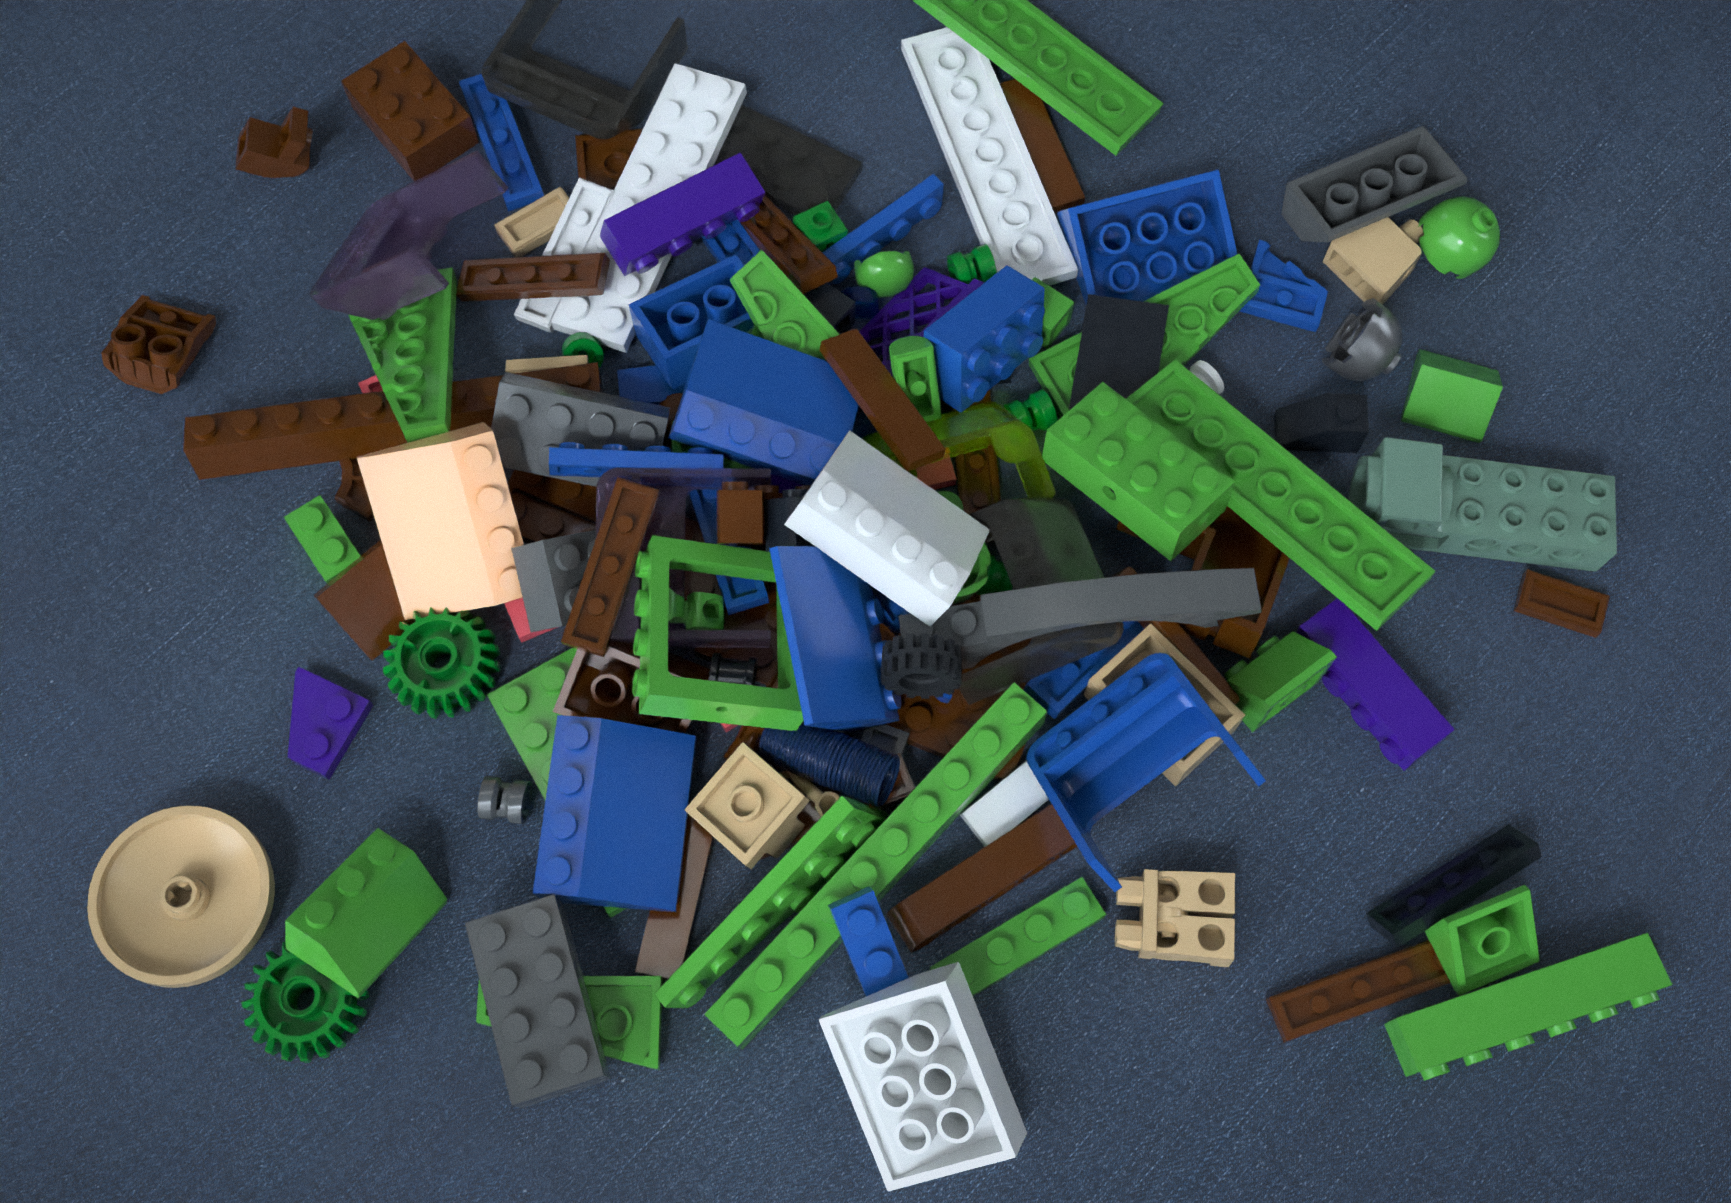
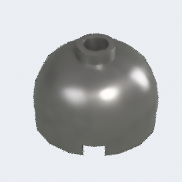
(1365, 343)

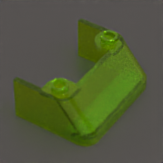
(986, 426)

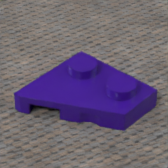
(323, 722)

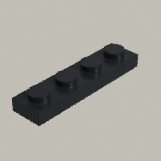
(1453, 885)

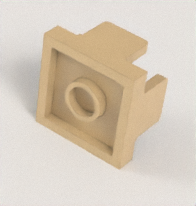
(749, 807)

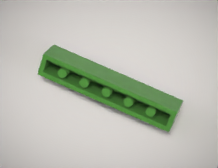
(1528, 1004)

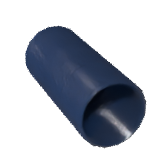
(816, 757)

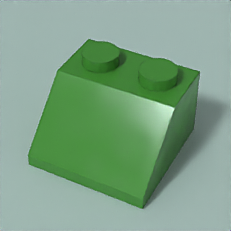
(1277, 676)

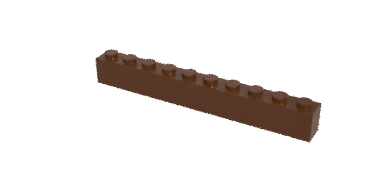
(336, 426)

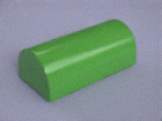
(915, 373)

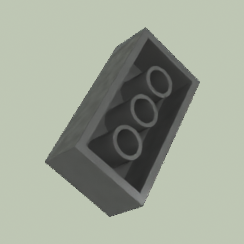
(543, 414)
(537, 1001)

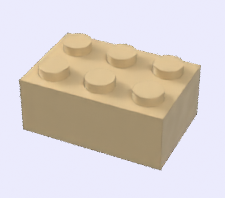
(1151, 642)

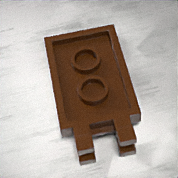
(365, 602)

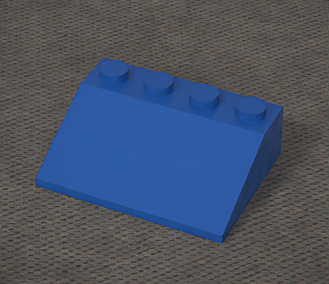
(1149, 237)
(763, 405)
(833, 641)
(615, 815)

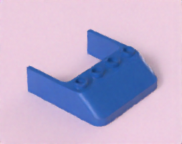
(1121, 745)

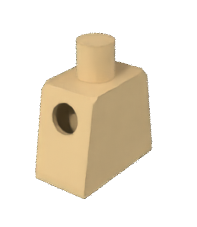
(1376, 258)

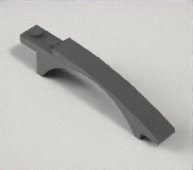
(1024, 613)

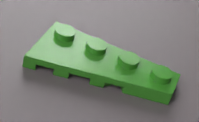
(780, 308)
(625, 1016)

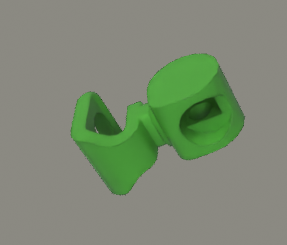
(698, 612)

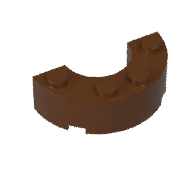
(743, 512)

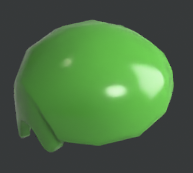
(885, 272)

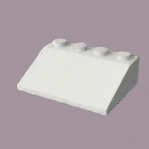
(889, 529)
(925, 1079)

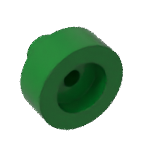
(583, 344)

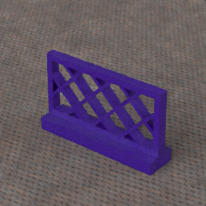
(908, 299)

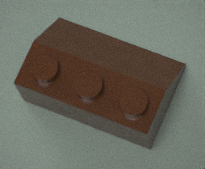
(604, 685)

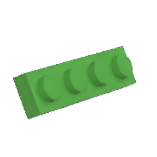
(1027, 936)

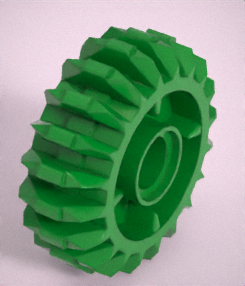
(450, 685)
(277, 1012)

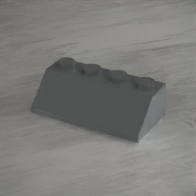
(1369, 186)

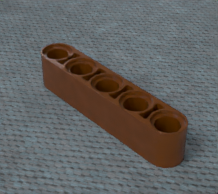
(981, 879)

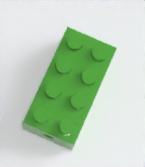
(1137, 470)

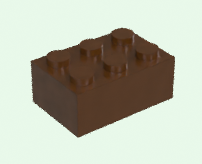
(410, 111)

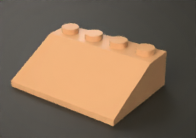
(445, 521)

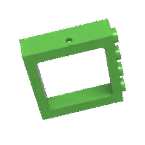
(696, 698)

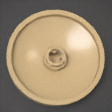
(181, 896)

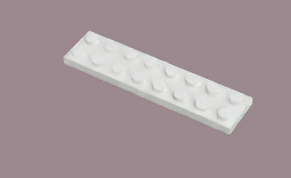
(675, 144)
(988, 156)

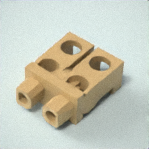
(1179, 916)

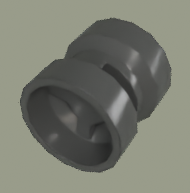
(504, 799)

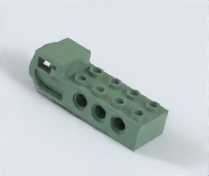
(1487, 506)

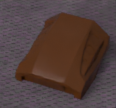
(155, 344)

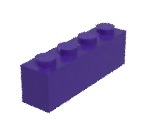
(682, 215)
(1375, 687)

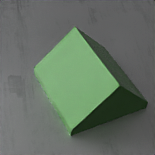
(1451, 396)
(1487, 940)

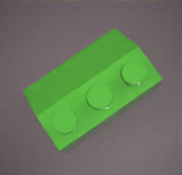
(364, 913)

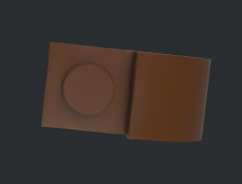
(275, 149)

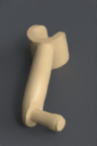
(822, 801)

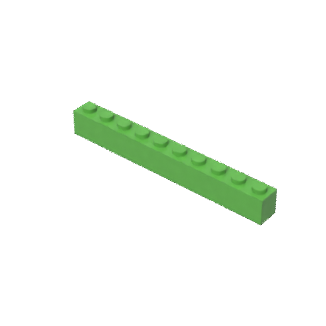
(877, 864)

